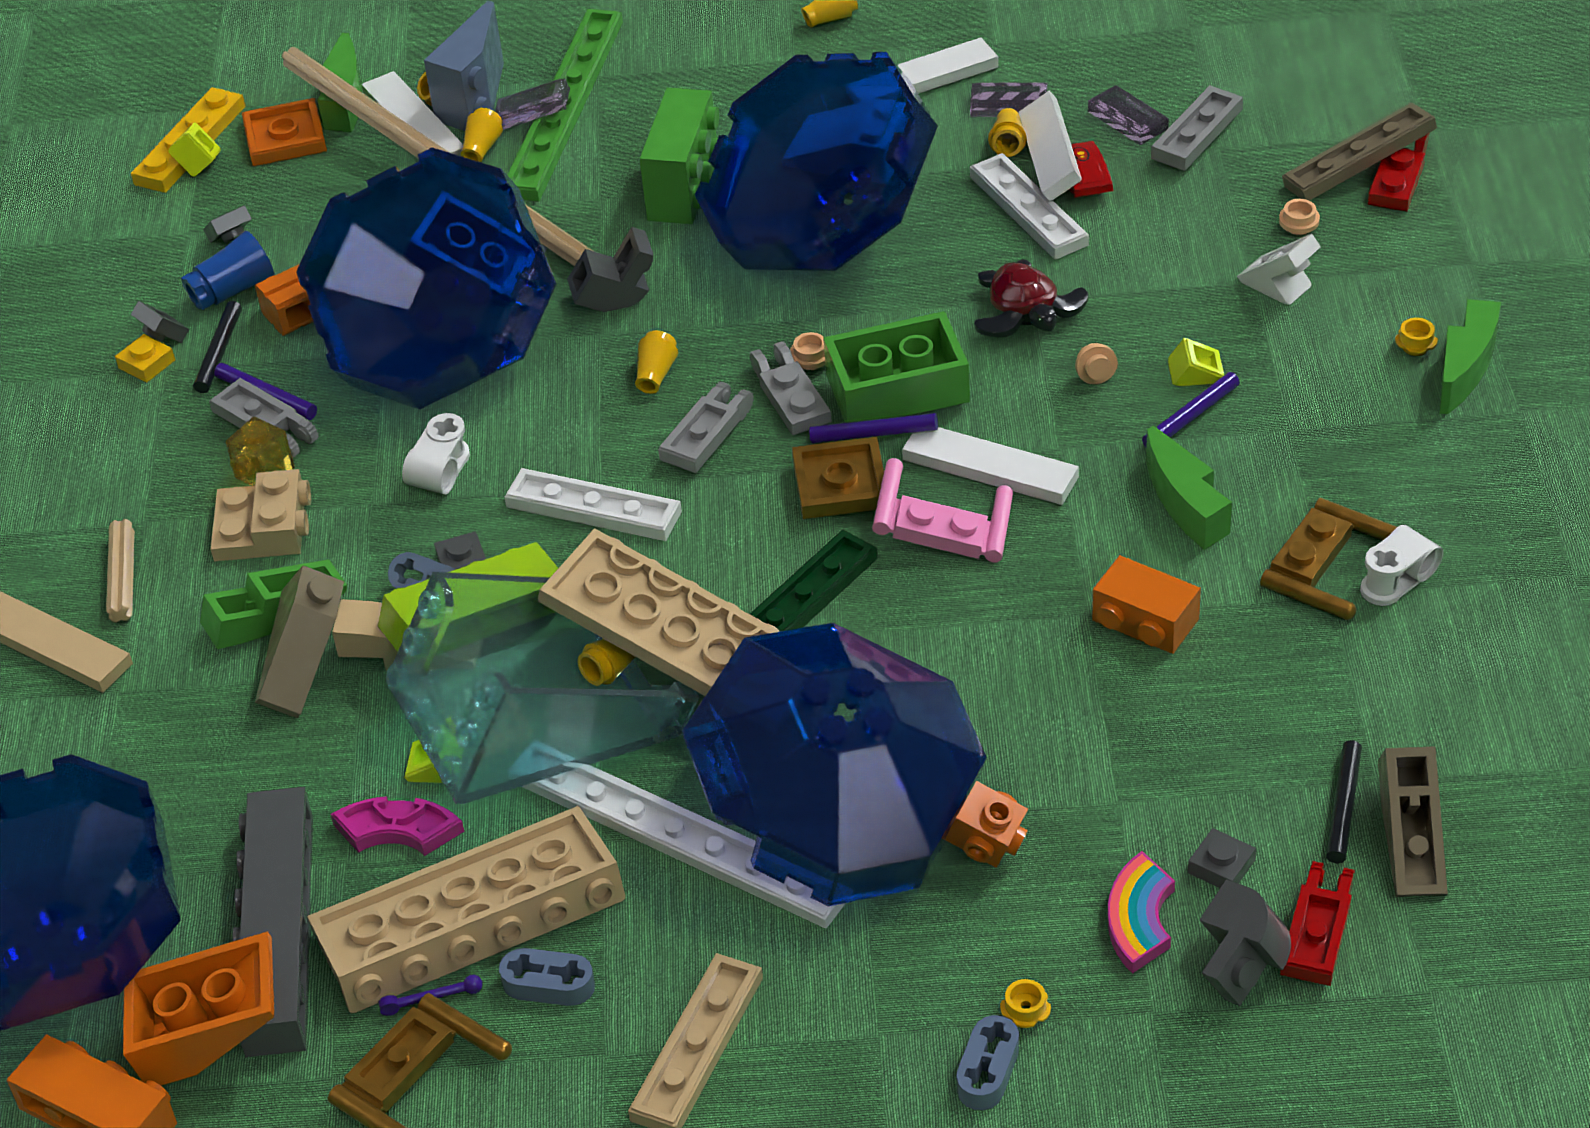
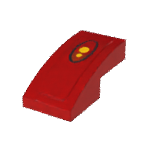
(1093, 170)

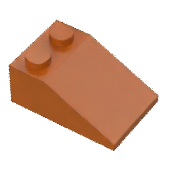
(197, 1008)

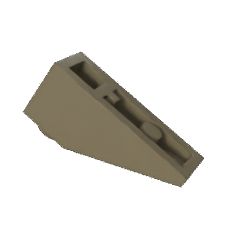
(298, 640)
(1413, 820)

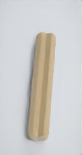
(120, 570)

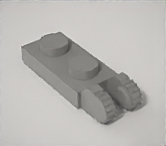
(790, 390)
(243, 401)
(705, 427)

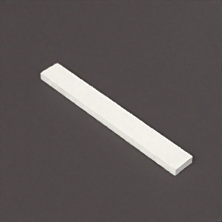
(679, 835)

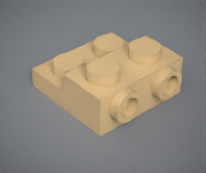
(261, 517)

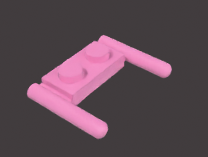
(939, 524)

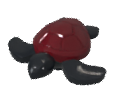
(1025, 299)

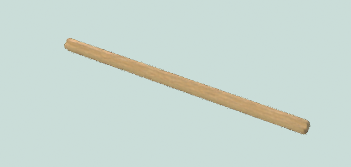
(409, 138)

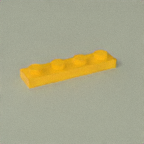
(211, 113)

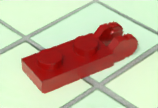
(1398, 177)
(1318, 927)

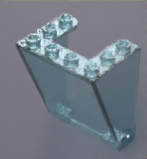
(501, 690)

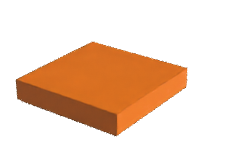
(284, 132)

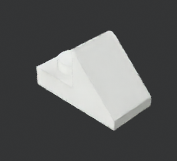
(1281, 270)

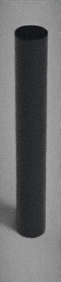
(217, 346)
(1344, 802)

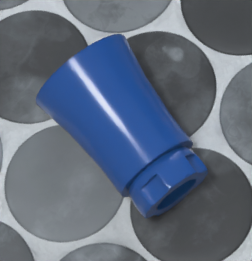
(228, 272)

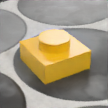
(145, 358)

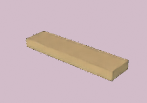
(60, 645)
(696, 1044)

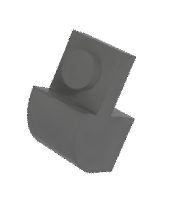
(616, 281)
(1248, 940)

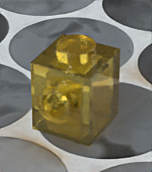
(258, 449)

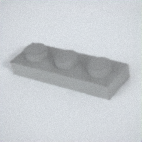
(1196, 128)

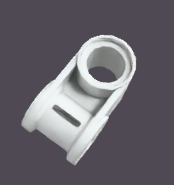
(437, 455)
(1399, 565)

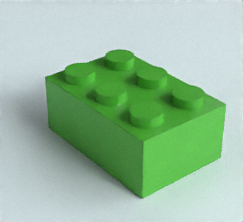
(678, 154)
(897, 368)

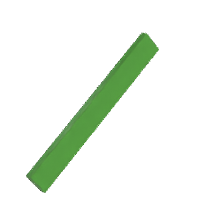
(550, 133)

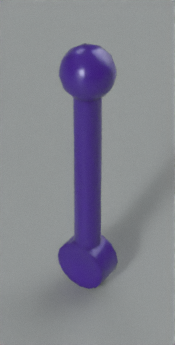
(391, 1004)

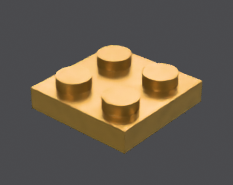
(838, 477)

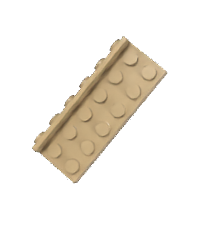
(649, 610)
(467, 908)

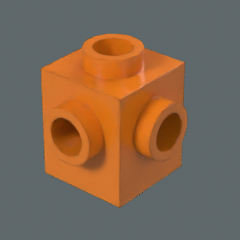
(988, 825)

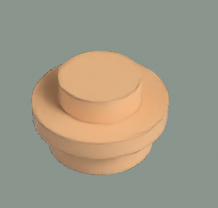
(1299, 217)
(809, 350)
(1096, 363)

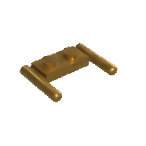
(1312, 551)
(405, 1056)

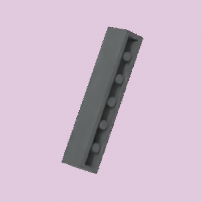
(278, 900)

